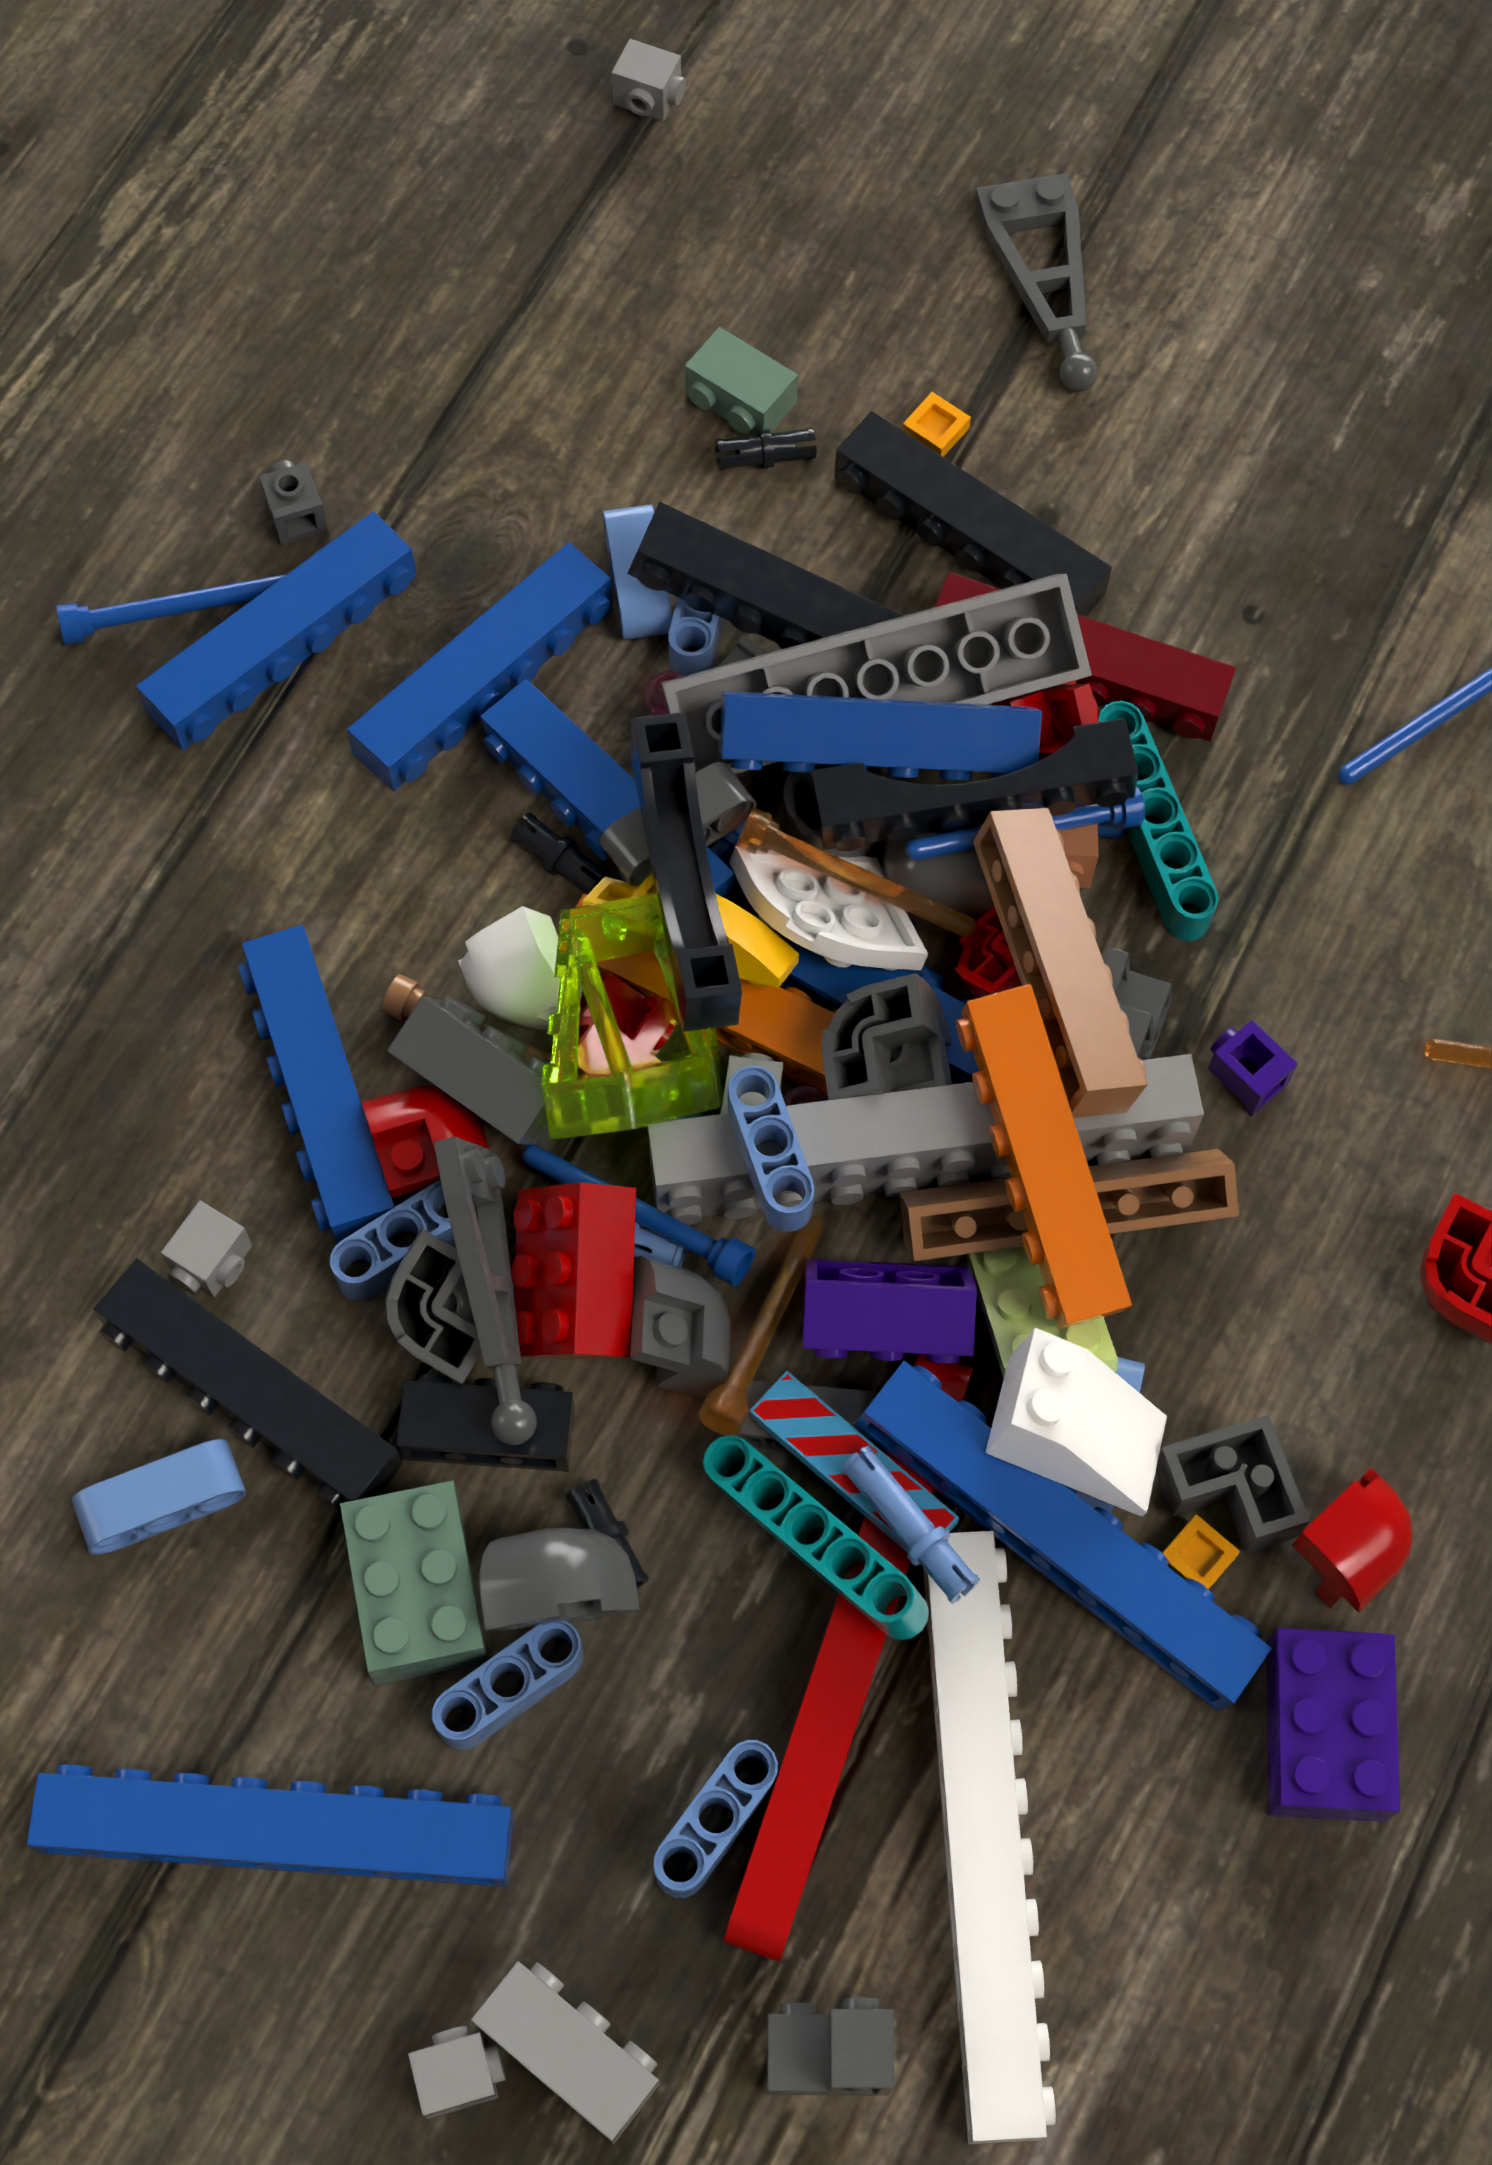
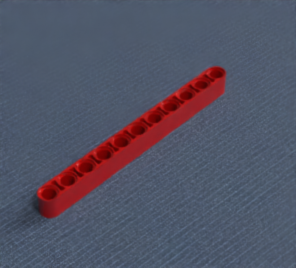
(819, 1745)

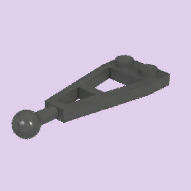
(1031, 206)
(469, 1180)

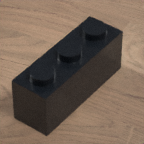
(454, 1425)

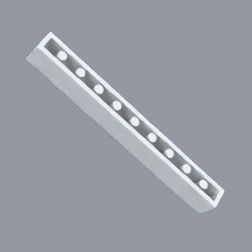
(986, 1855)

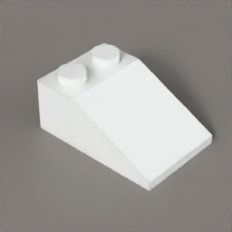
(1077, 1423)

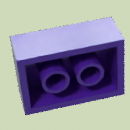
(889, 1309)
(1332, 1725)

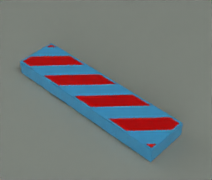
(827, 1441)

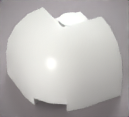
(513, 968)

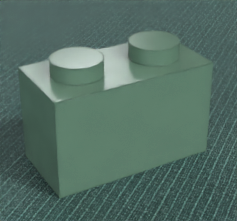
(740, 384)

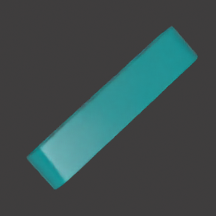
(1168, 840)
(829, 1555)

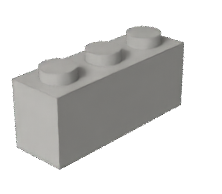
(568, 2049)

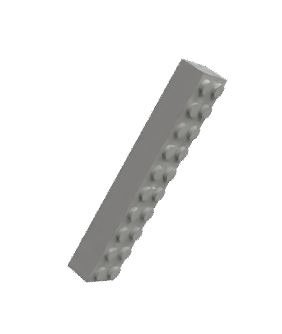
(902, 1144)

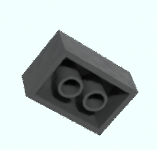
(476, 1066)

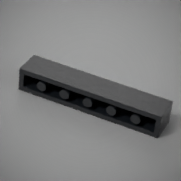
(962, 513)
(746, 583)
(246, 1387)

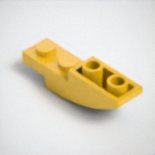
(758, 950)

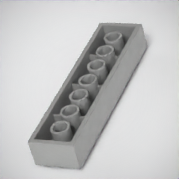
(950, 653)

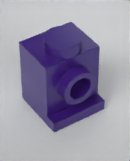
(1256, 1049)

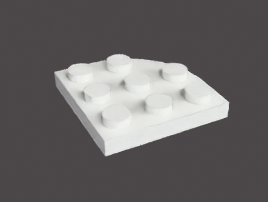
(828, 914)

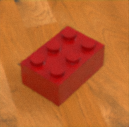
(574, 1270)

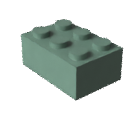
(413, 1583)

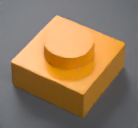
(937, 424)
(1200, 1553)

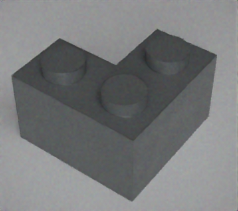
(1244, 1470)
(832, 2052)

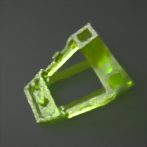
(626, 1096)

